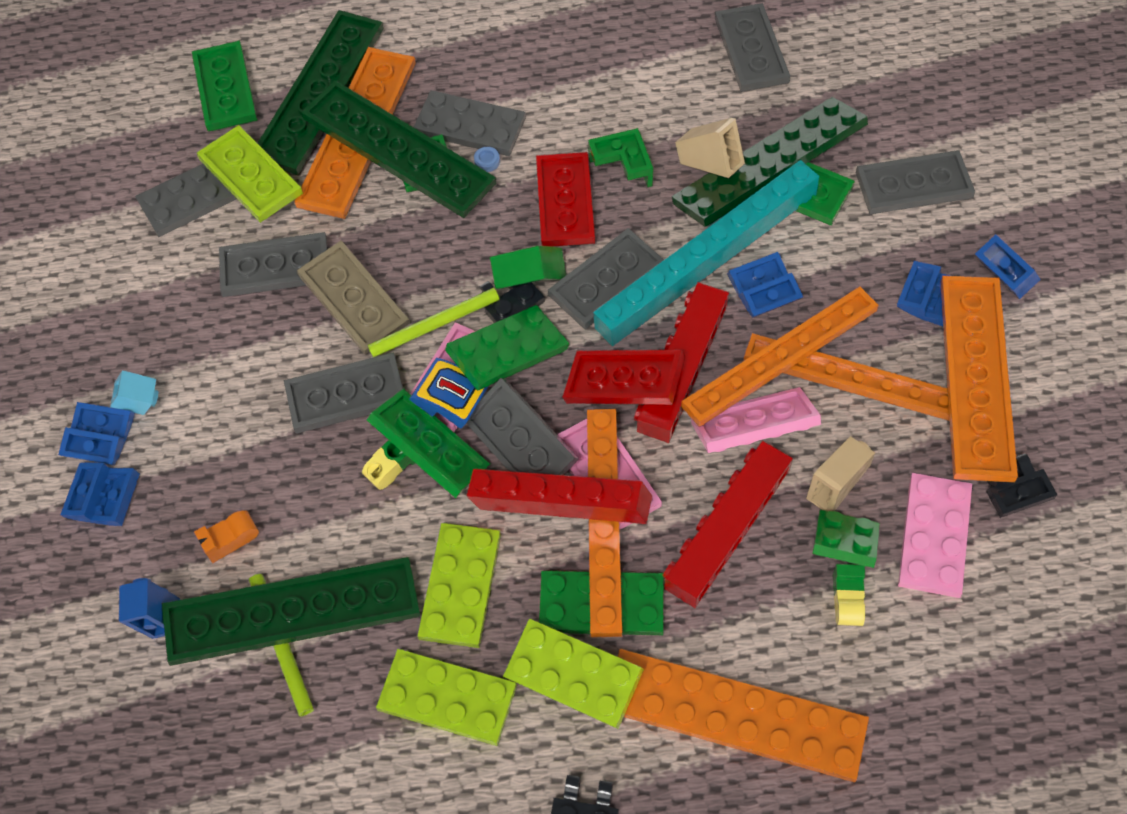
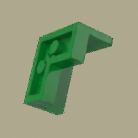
(623, 147)
(528, 266)

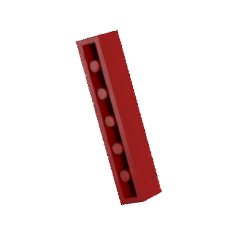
(694, 337)
(560, 495)
(727, 524)

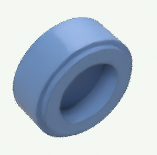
(487, 158)

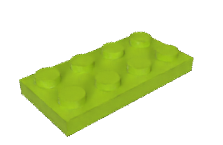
(249, 173)
(459, 585)
(573, 673)
(447, 697)

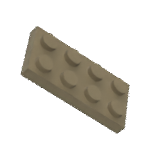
(352, 296)

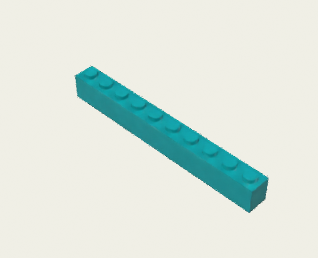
(705, 253)

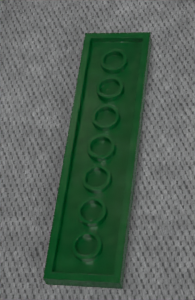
(336, 57)
(799, 140)
(399, 148)
(289, 611)

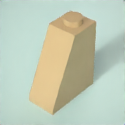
(712, 148)
(839, 474)

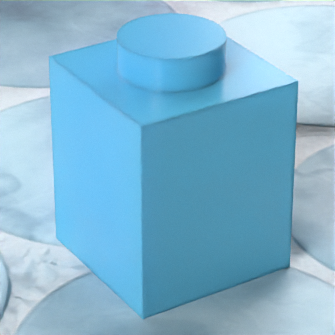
(134, 393)

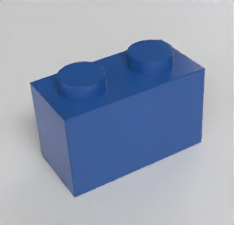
(1007, 266)
(142, 606)

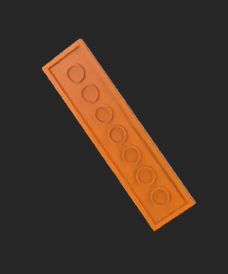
(337, 168)
(977, 380)
(747, 717)

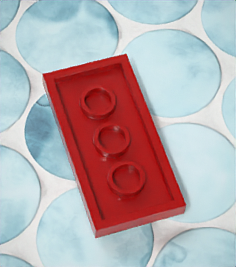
(565, 199)
(624, 377)

